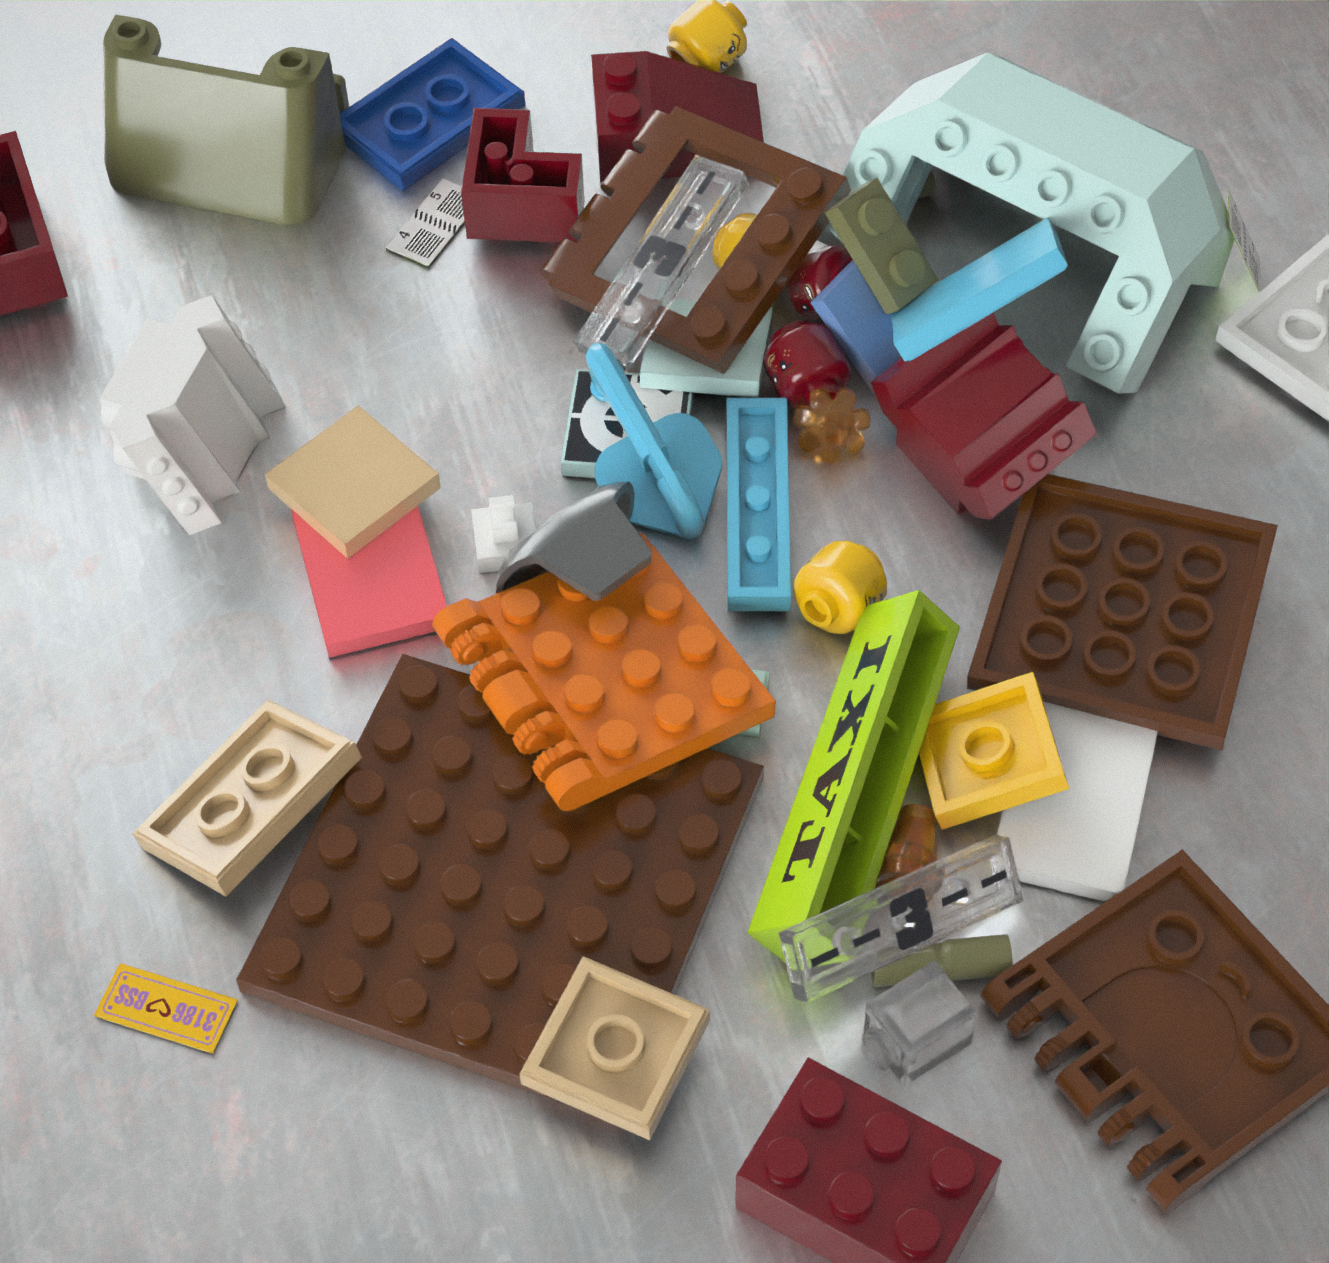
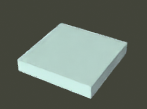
(673, 371)

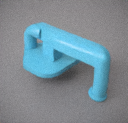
(666, 460)

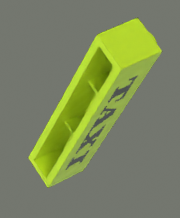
(858, 765)

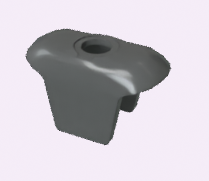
(583, 545)

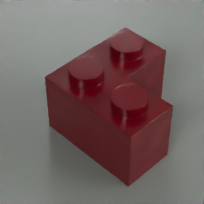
(514, 190)

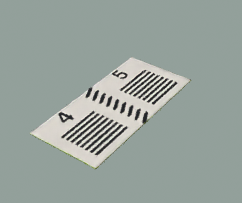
(431, 224)
(1244, 241)

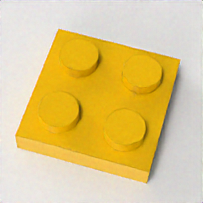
(990, 752)

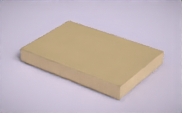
(247, 796)

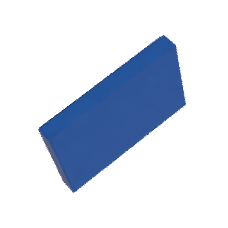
(425, 113)

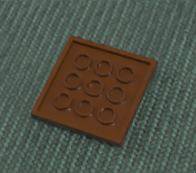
(1126, 607)

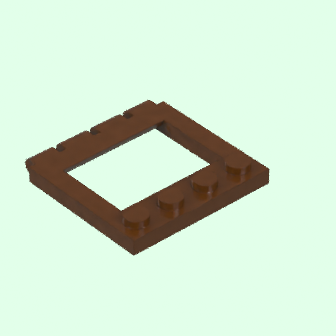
(754, 269)

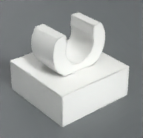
(500, 529)

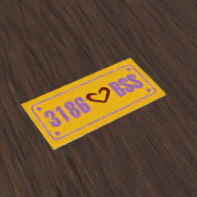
(166, 1008)

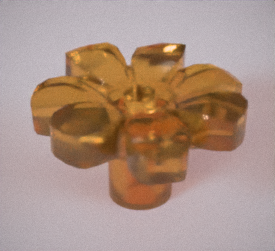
(831, 424)

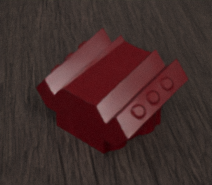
(982, 417)

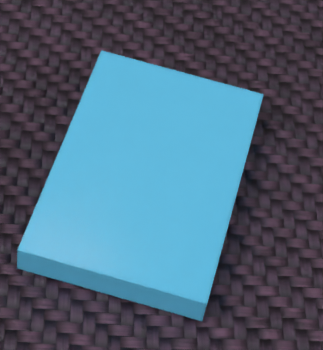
(978, 290)

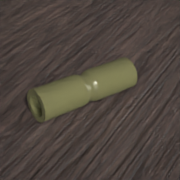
(957, 957)

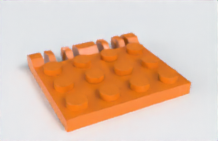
(604, 680)

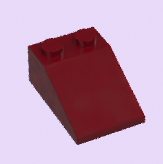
(639, 82)

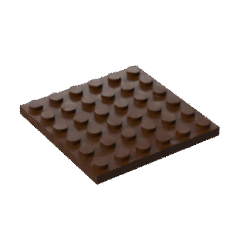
(461, 897)

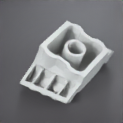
(189, 410)

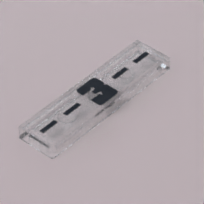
(663, 259)
(900, 918)

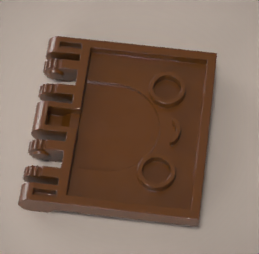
(1180, 1013)

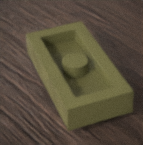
(881, 246)

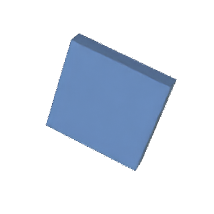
(858, 323)

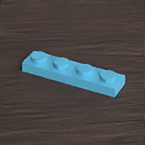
(758, 505)

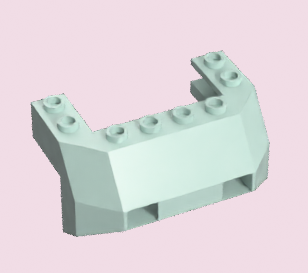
(1082, 170)

